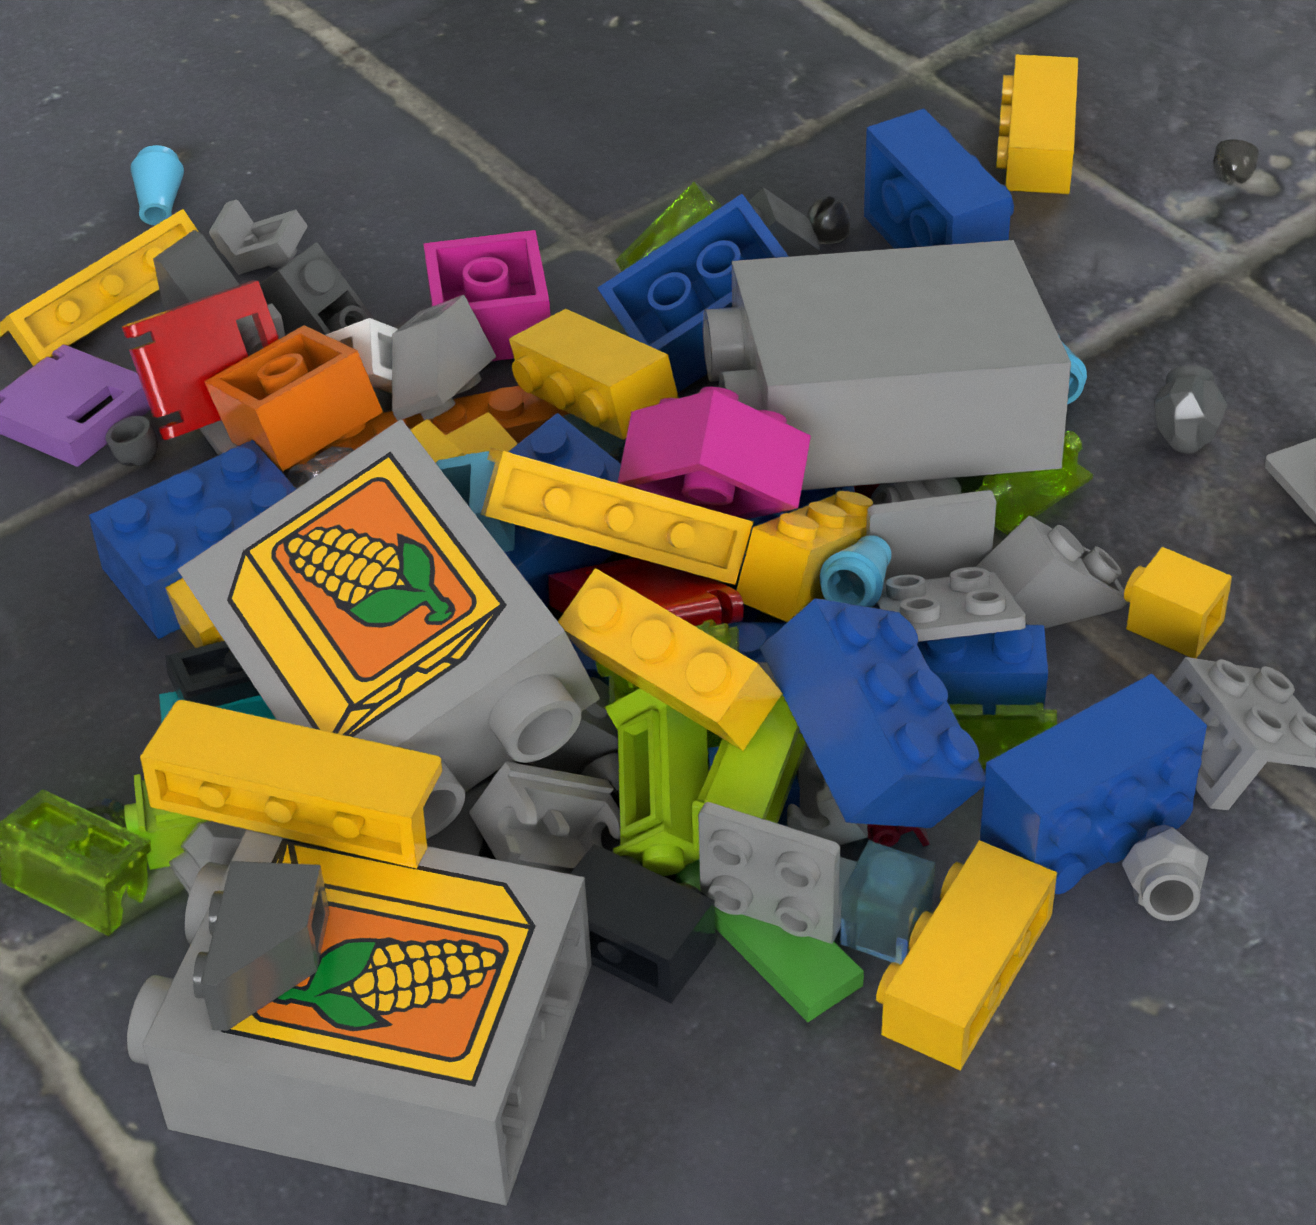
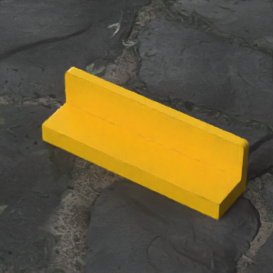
(94, 293)
(615, 517)
(291, 781)

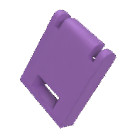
(57, 392)

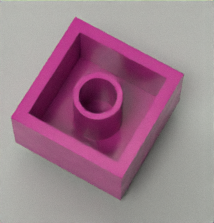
(499, 279)
(716, 454)

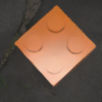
(295, 397)

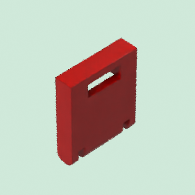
(193, 346)
(678, 591)

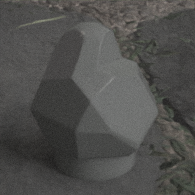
(1189, 408)

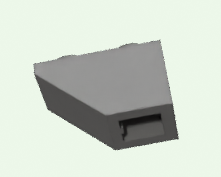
(437, 358)
(1055, 575)

